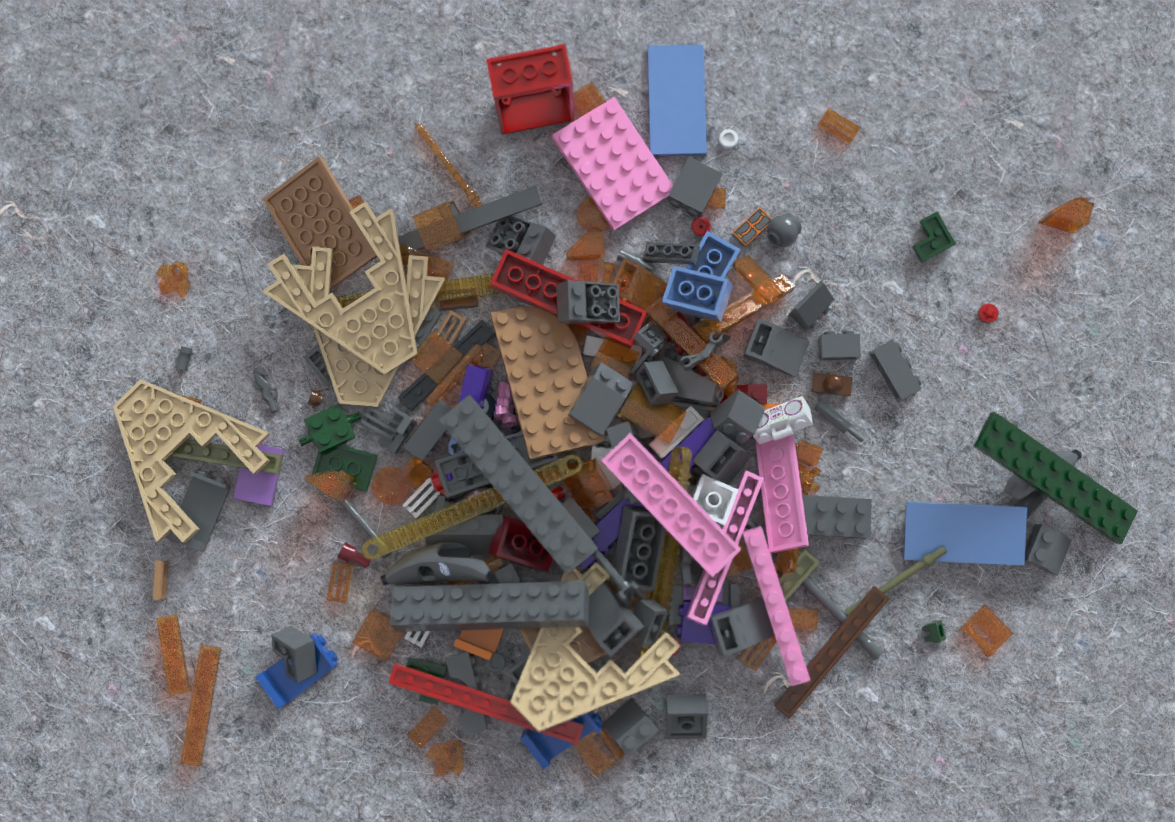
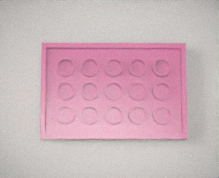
(613, 163)

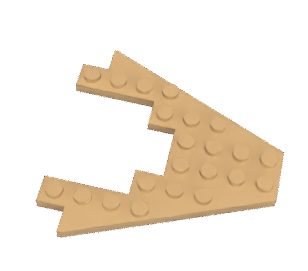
(375, 325)
(352, 377)
(159, 422)
(563, 686)

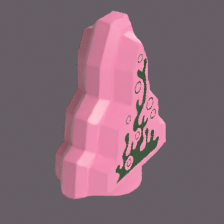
(505, 408)

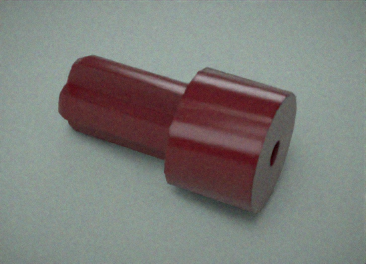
(349, 553)

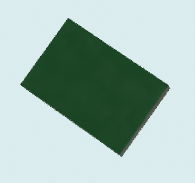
(351, 460)

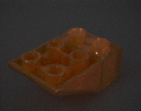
(638, 285)

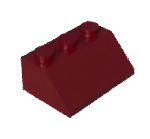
(520, 546)

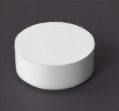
(728, 139)

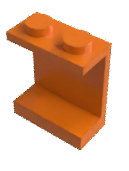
(480, 642)

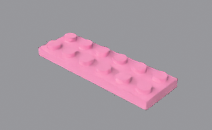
(782, 495)

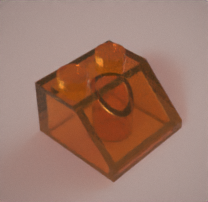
(1070, 216)
(616, 357)
(333, 483)
(590, 485)

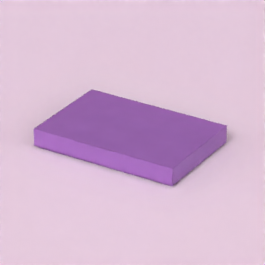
(258, 487)

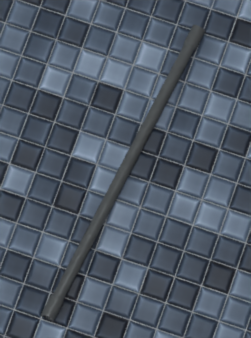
(866, 643)

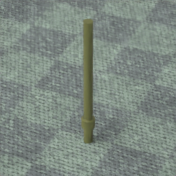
(928, 559)

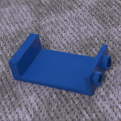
(282, 688)
(546, 747)

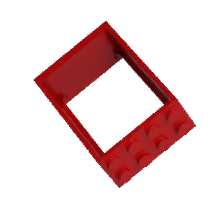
(532, 89)

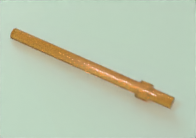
(472, 196)

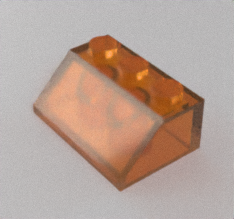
(656, 420)

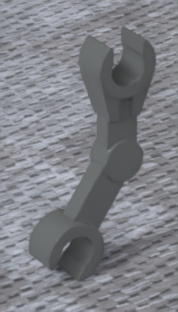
(704, 355)

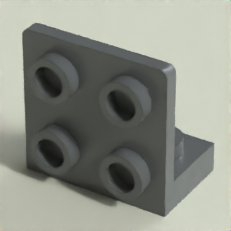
(652, 340)

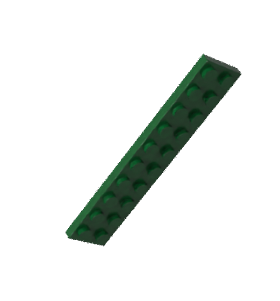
(1055, 477)

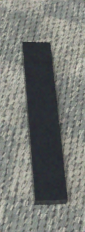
(425, 385)

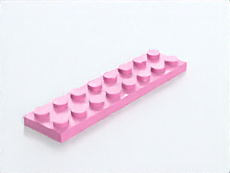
(671, 505)

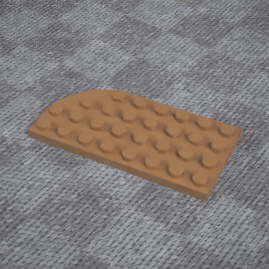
(543, 378)

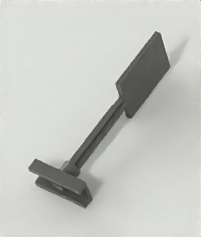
(627, 590)

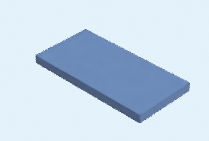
(677, 100)
(966, 531)

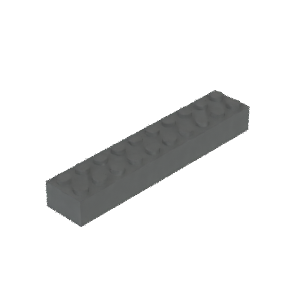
(518, 484)
(490, 606)

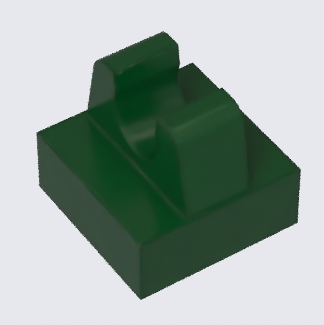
(936, 630)

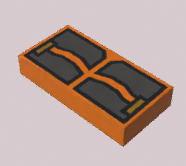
(752, 227)

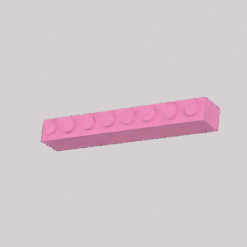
(708, 586)
(776, 606)

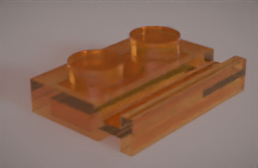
(588, 98)

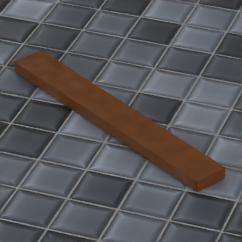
(833, 650)

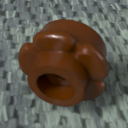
(315, 398)

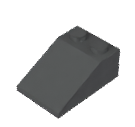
(600, 398)

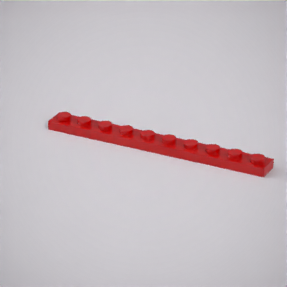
(475, 700)

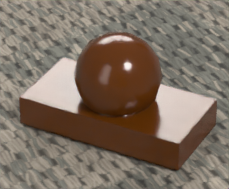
(832, 384)

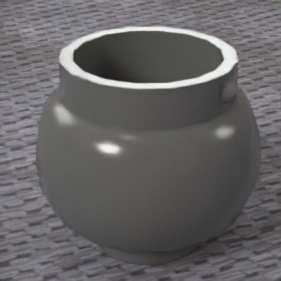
(783, 230)

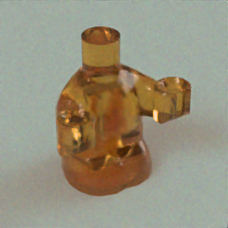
(807, 479)

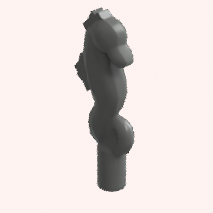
(261, 383)

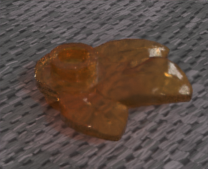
(172, 281)
(445, 759)

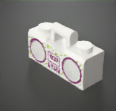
(782, 420)

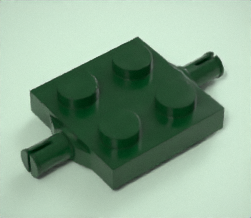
(329, 428)

